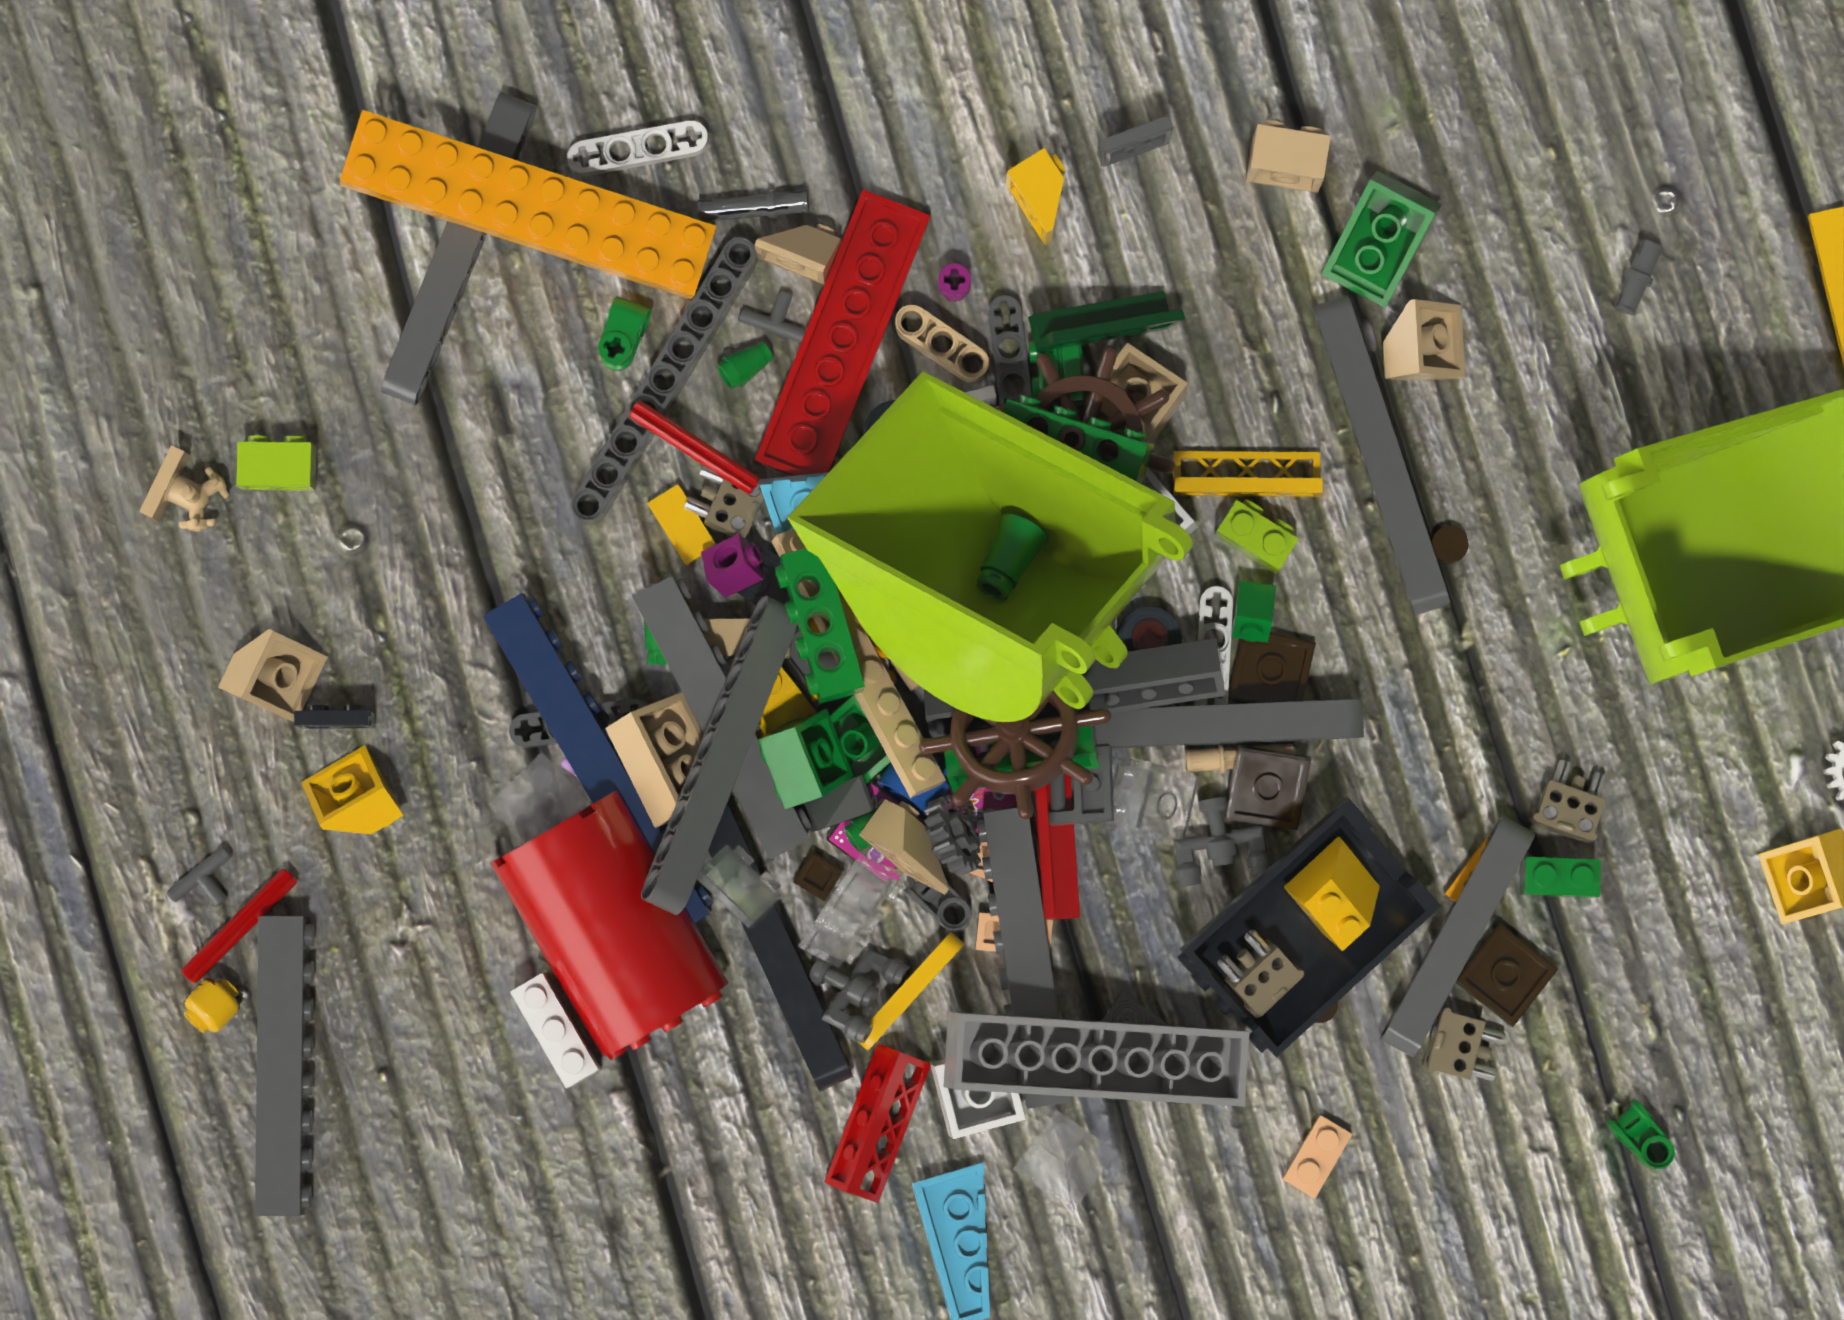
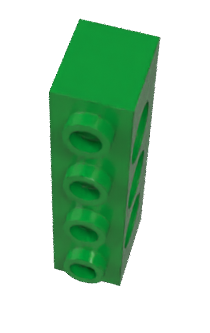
(826, 683)

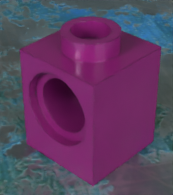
(732, 565)

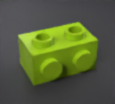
(276, 464)
(1257, 536)

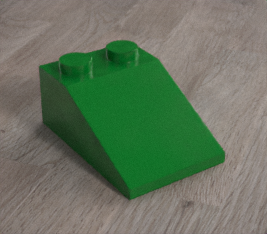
(1381, 238)
(859, 741)

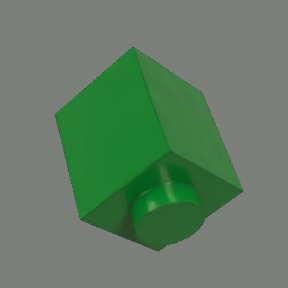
(1253, 611)

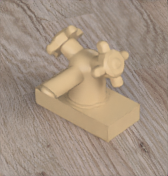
(174, 488)

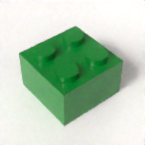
(805, 759)

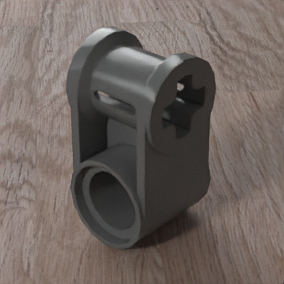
(937, 903)

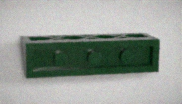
(1102, 321)

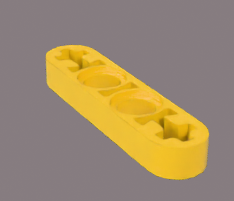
(913, 987)

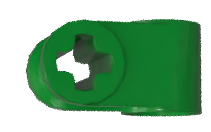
(626, 327)
(1641, 1134)

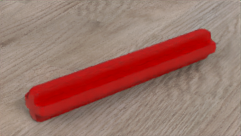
(694, 447)
(239, 925)

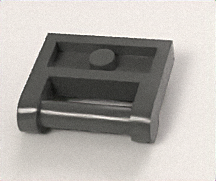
(1091, 802)

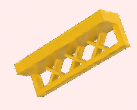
(1247, 486)

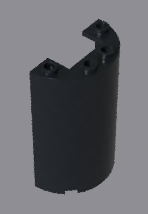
(1273, 913)

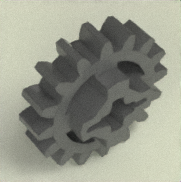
(952, 836)

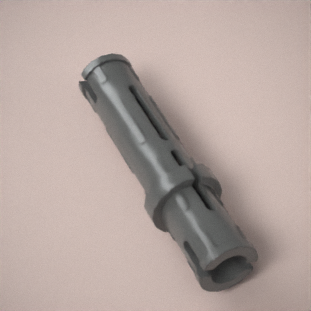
(751, 206)

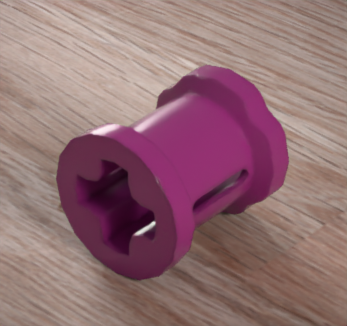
(963, 276)

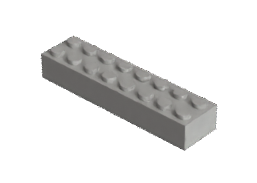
(1096, 1059)

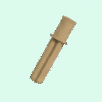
(1222, 758)

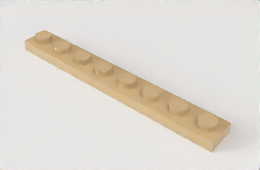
(880, 697)

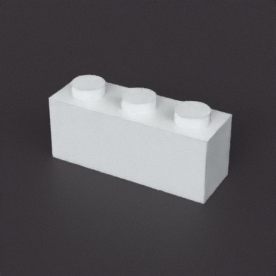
(555, 1030)

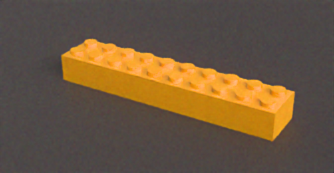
(527, 205)

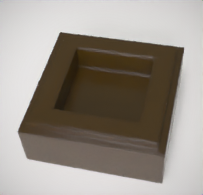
(818, 876)

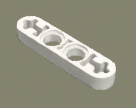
(637, 142)
(1224, 613)

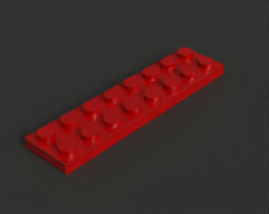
(843, 336)

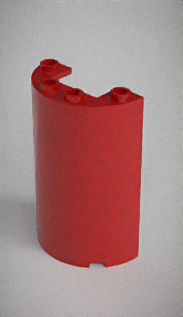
(611, 950)

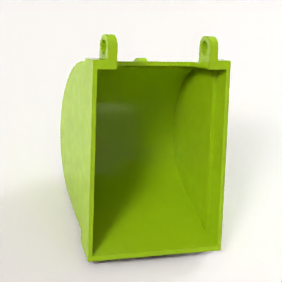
(916, 516)
(1723, 538)

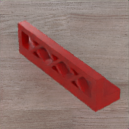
(1056, 858)
(871, 1121)

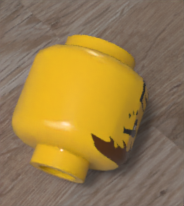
(211, 1005)

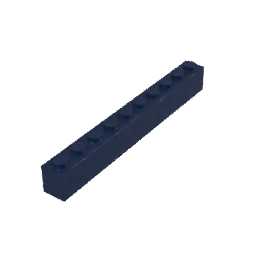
(573, 717)

